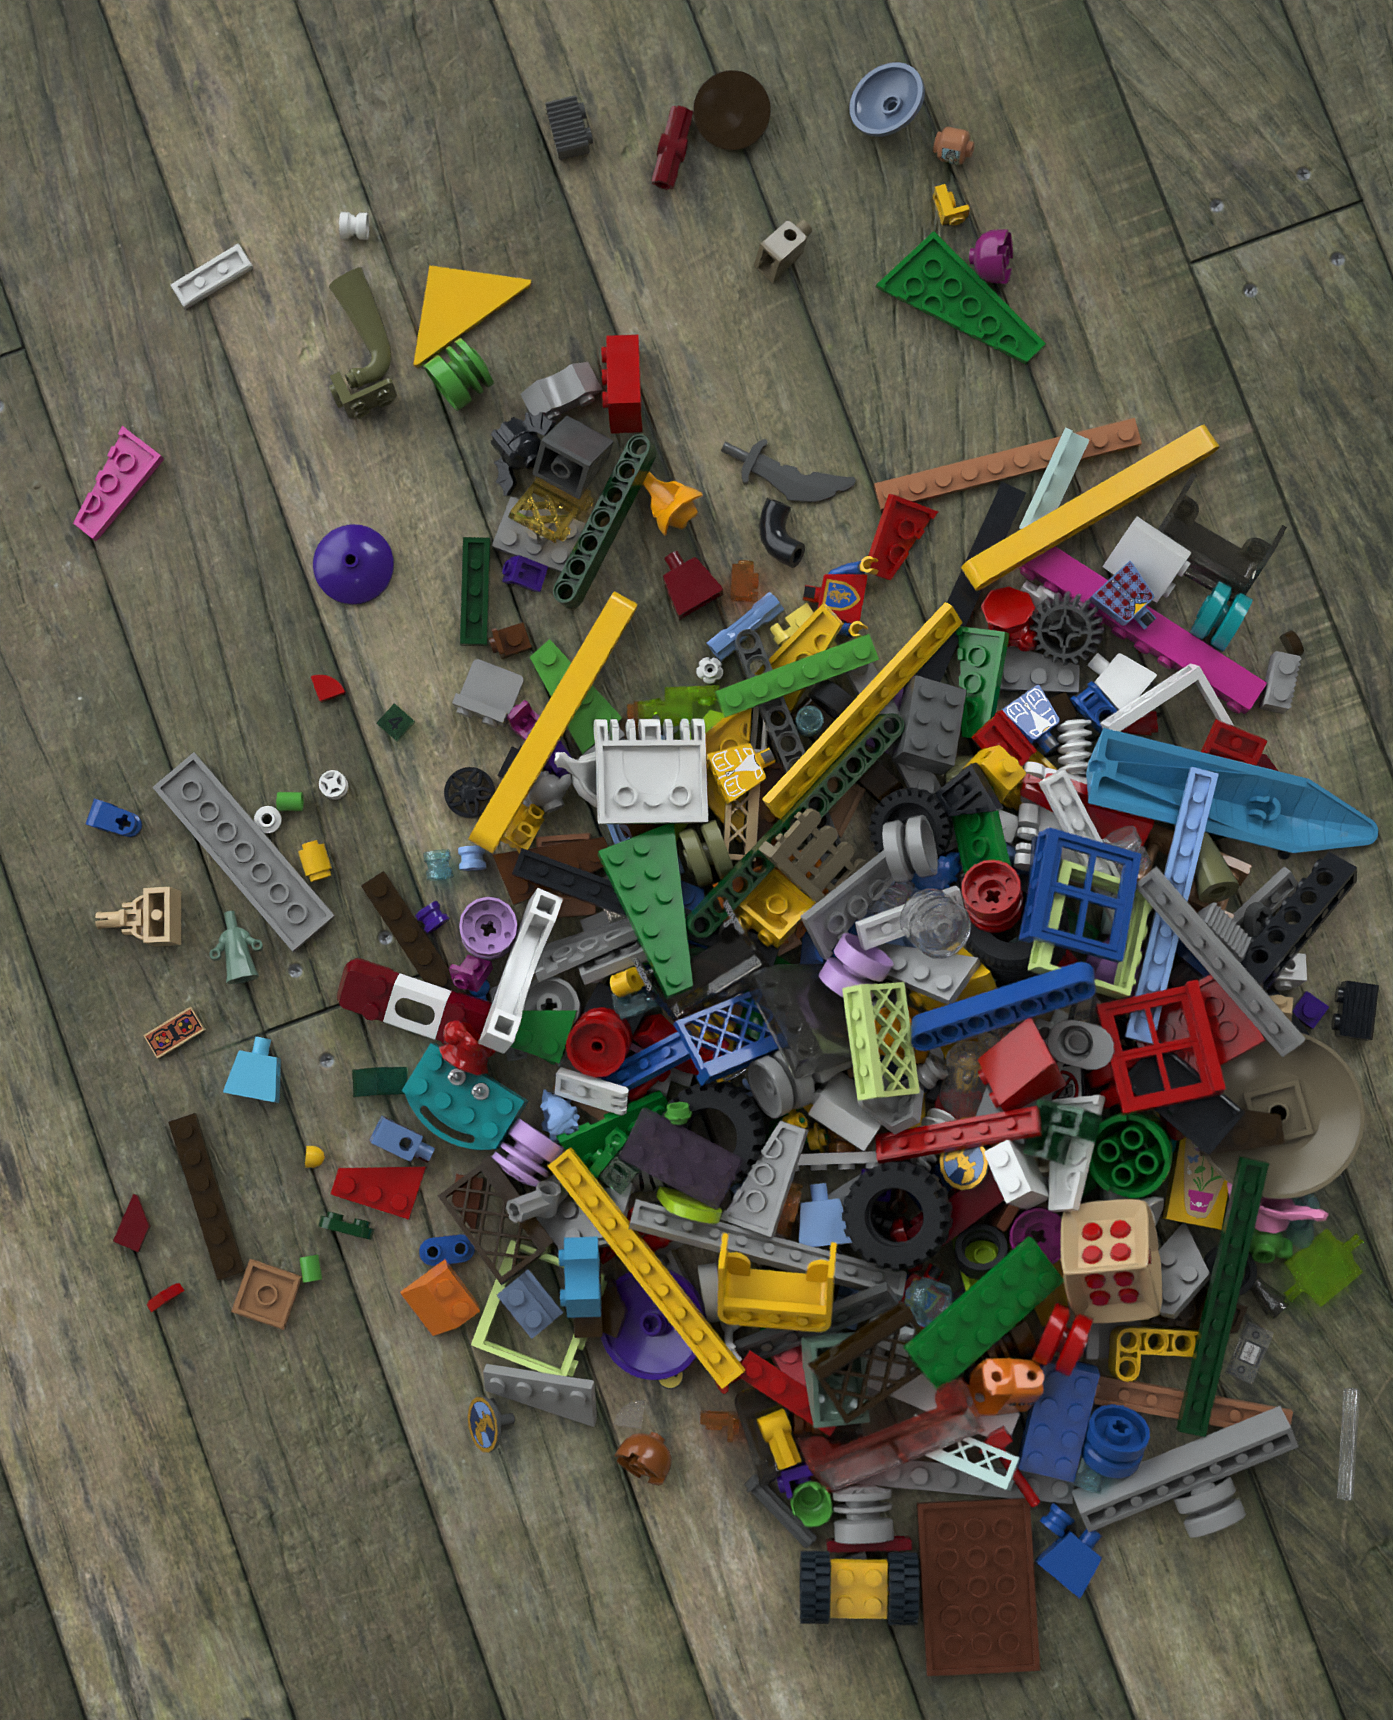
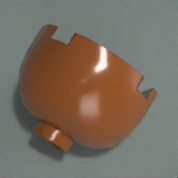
(645, 1456)

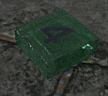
(395, 722)

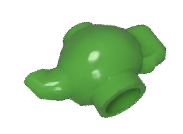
(1267, 1245)

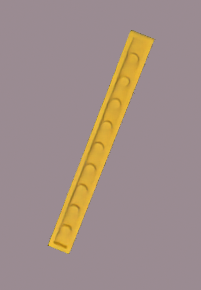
(862, 710)
(646, 1268)

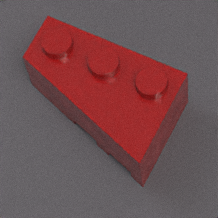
(622, 383)

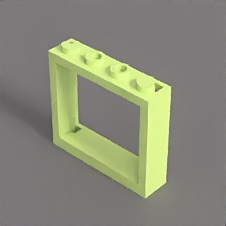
(1125, 973)
(491, 1308)

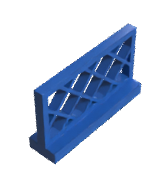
(730, 1061)

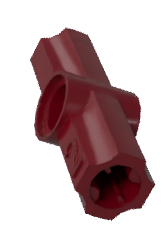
(672, 147)

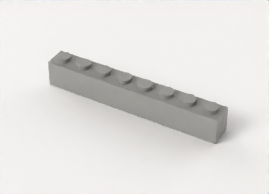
(1187, 1468)

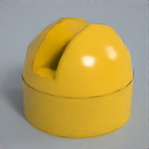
(314, 1157)

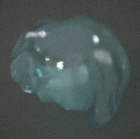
(927, 1299)

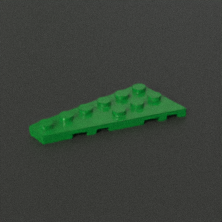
(951, 292)
(650, 891)

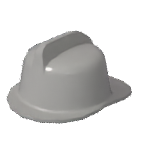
(1081, 1044)

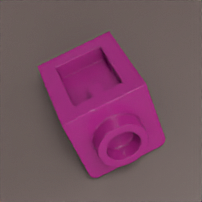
(471, 973)

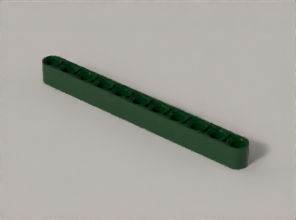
(826, 801)

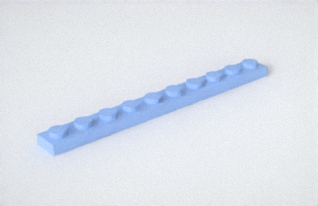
(1180, 873)

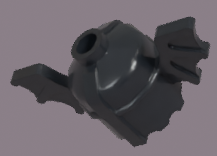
(518, 446)

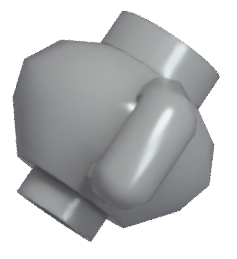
(548, 791)

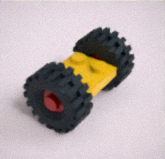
(859, 1588)

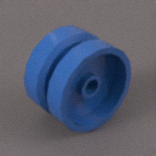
(1115, 1441)

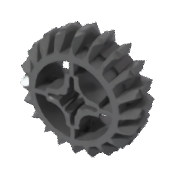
(1078, 628)

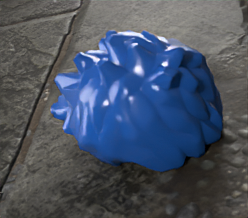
(947, 869)

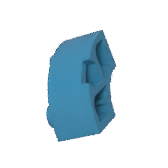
(582, 1278)

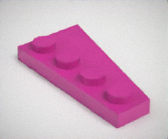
(123, 475)

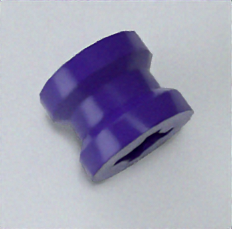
(432, 917)

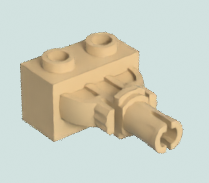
(153, 917)

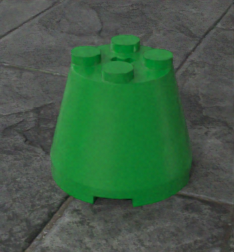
(1119, 1161)

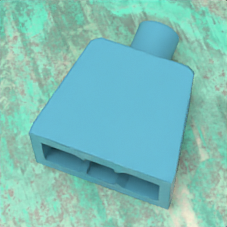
(255, 1073)

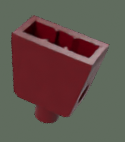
(689, 585)

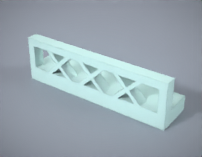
(1056, 476)
(976, 1469)

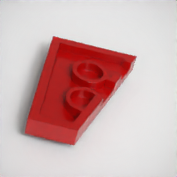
(897, 531)
(381, 1188)

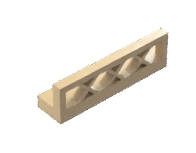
(750, 823)

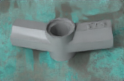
(539, 1203)

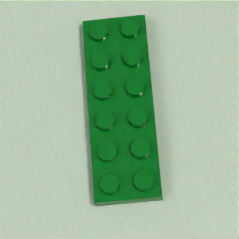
(983, 1313)

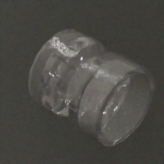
(1128, 839)

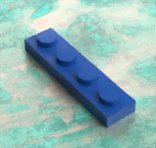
(650, 1062)

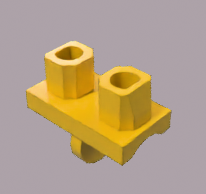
(524, 827)

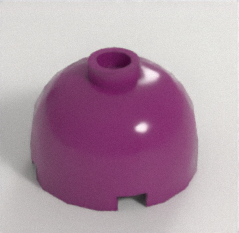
(993, 256)

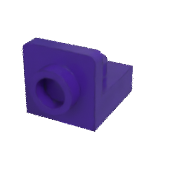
(524, 573)
(799, 1473)

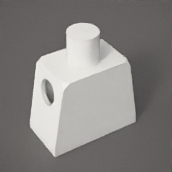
(1121, 679)

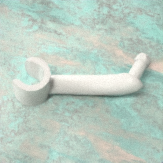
(728, 1339)

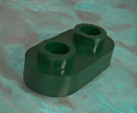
(335, 1222)

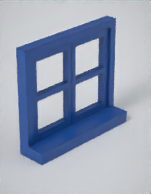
(1044, 885)

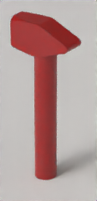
(999, 1439)

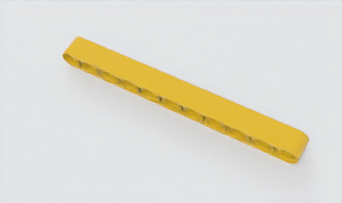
(1089, 507)
(553, 722)

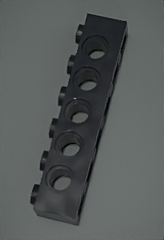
(1276, 957)

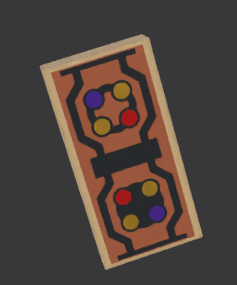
(174, 1032)

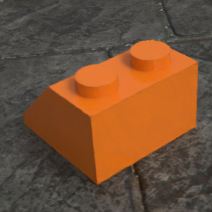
(441, 1299)

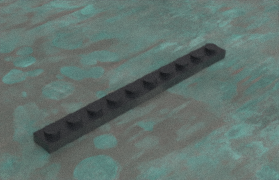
(600, 892)

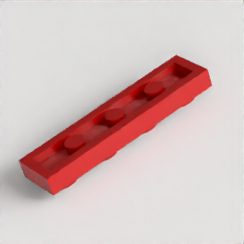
(779, 1387)

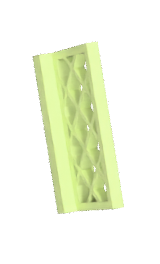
(865, 1041)

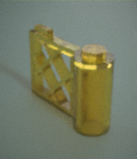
(554, 499)

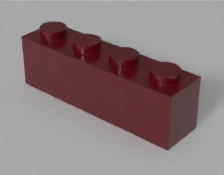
(967, 1206)

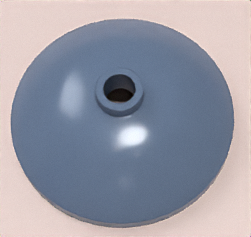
(887, 99)

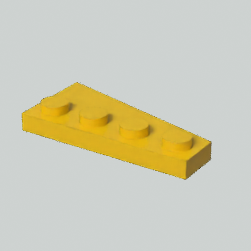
(811, 638)

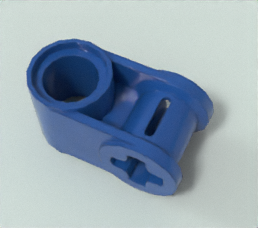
(1093, 707)
(110, 818)

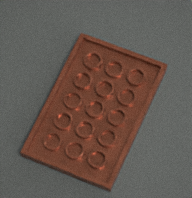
(978, 1586)

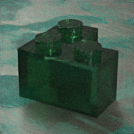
(1058, 1126)

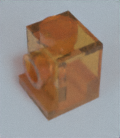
(744, 581)

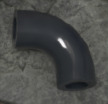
(774, 535)

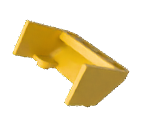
(775, 1297)

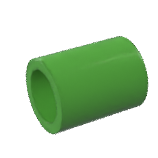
(290, 801)
(310, 1268)

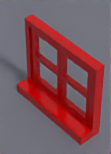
(1199, 1039)

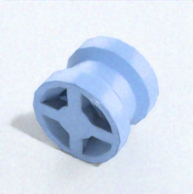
(471, 858)

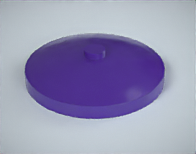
(648, 1341)

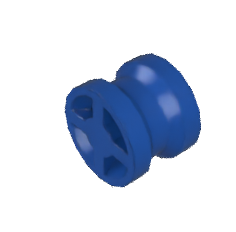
(1057, 1520)

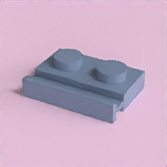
(529, 1303)

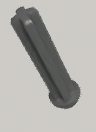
(781, 1511)

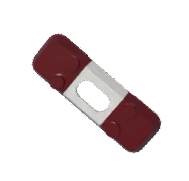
(374, 990)

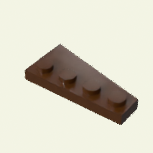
(577, 854)

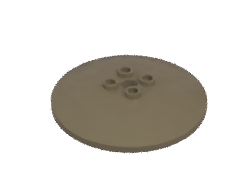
(1321, 1120)

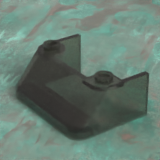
(1211, 555)
(716, 973)

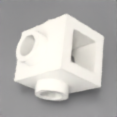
(1293, 974)

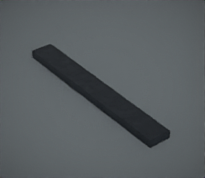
(964, 596)

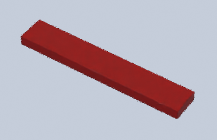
(958, 1134)

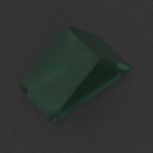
(379, 1081)

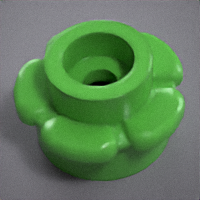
(678, 1113)

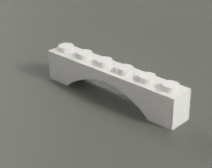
(514, 984)

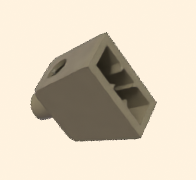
(782, 249)

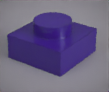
(1309, 1009)

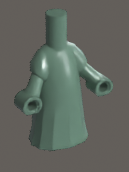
(237, 953)

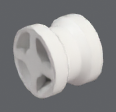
(328, 782)

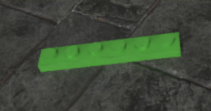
(796, 675)

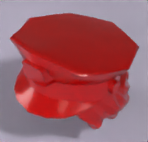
(1011, 612)
(463, 1048)

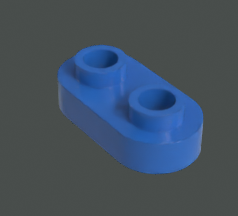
(446, 1250)

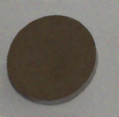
(732, 110)

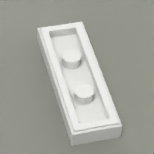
(211, 276)

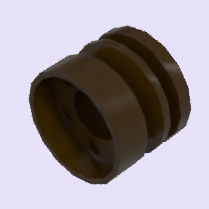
(1017, 1339)

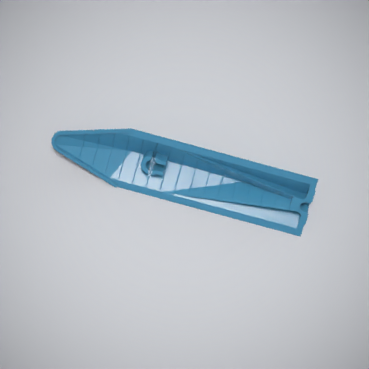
(1247, 802)

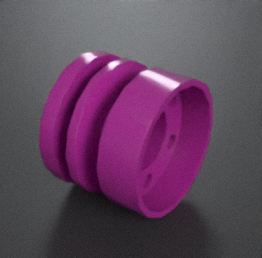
(1037, 1219)

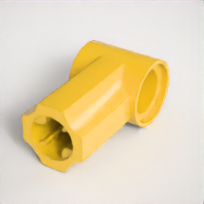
(777, 1432)

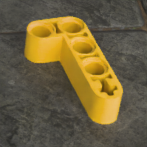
(1139, 1345)

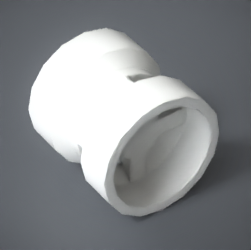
(351, 225)

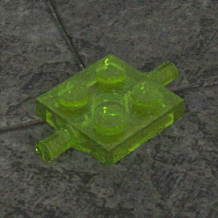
(1323, 1267)

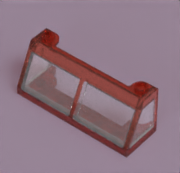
(949, 1423)

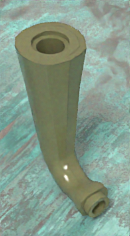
(359, 304)
(1212, 874)

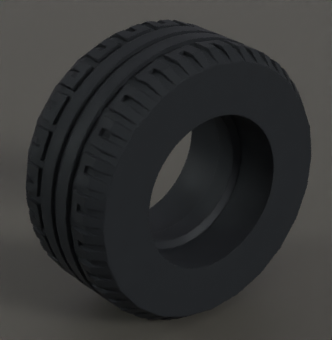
(1006, 959)

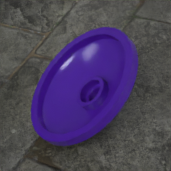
(364, 578)

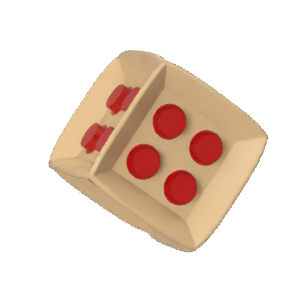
(1112, 1261)

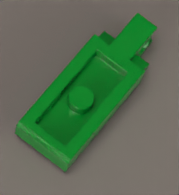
(601, 1158)

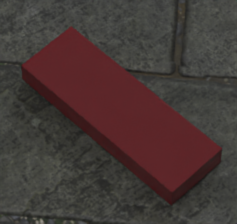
(897, 1544)

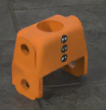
(1006, 1385)

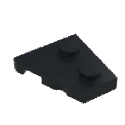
(968, 793)

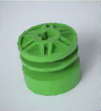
(459, 374)

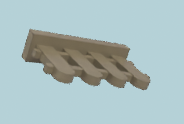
(805, 860)

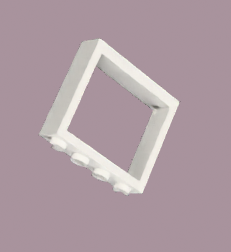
(1163, 692)

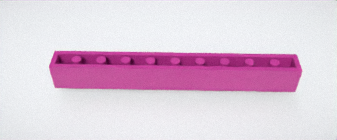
(1162, 638)

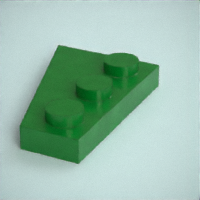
(544, 1033)

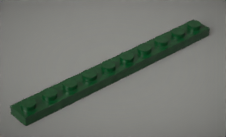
(1222, 1296)

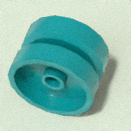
(1217, 614)

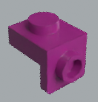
(522, 719)

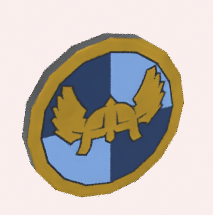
(965, 1167)
(486, 1423)

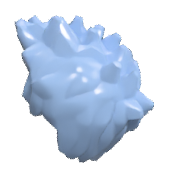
(558, 1116)

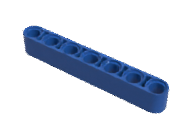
(1003, 1006)

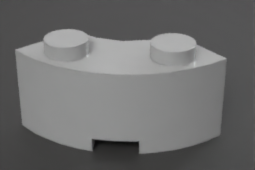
(562, 391)

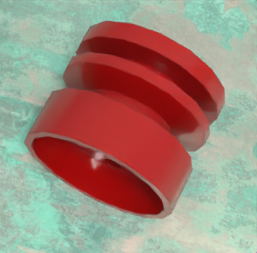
(988, 883)

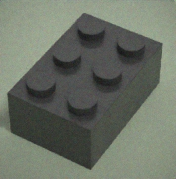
(931, 725)

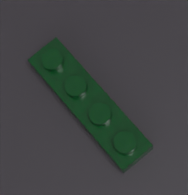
(475, 591)

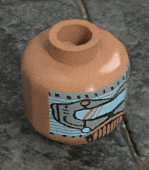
(953, 145)

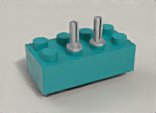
(462, 1101)

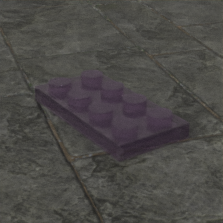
(680, 1158)

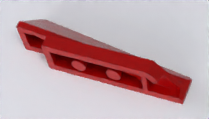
(1103, 818)

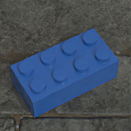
(1059, 1422)

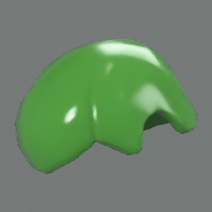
(812, 1504)

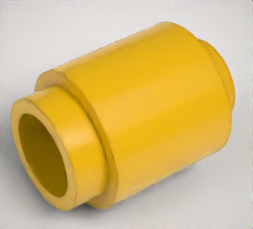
(315, 861)

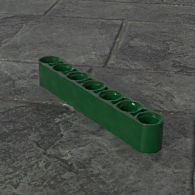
(605, 508)

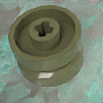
(703, 855)

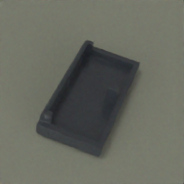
(1200, 1120)

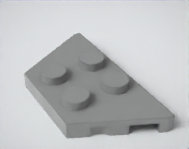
(572, 1221)
(1182, 1272)

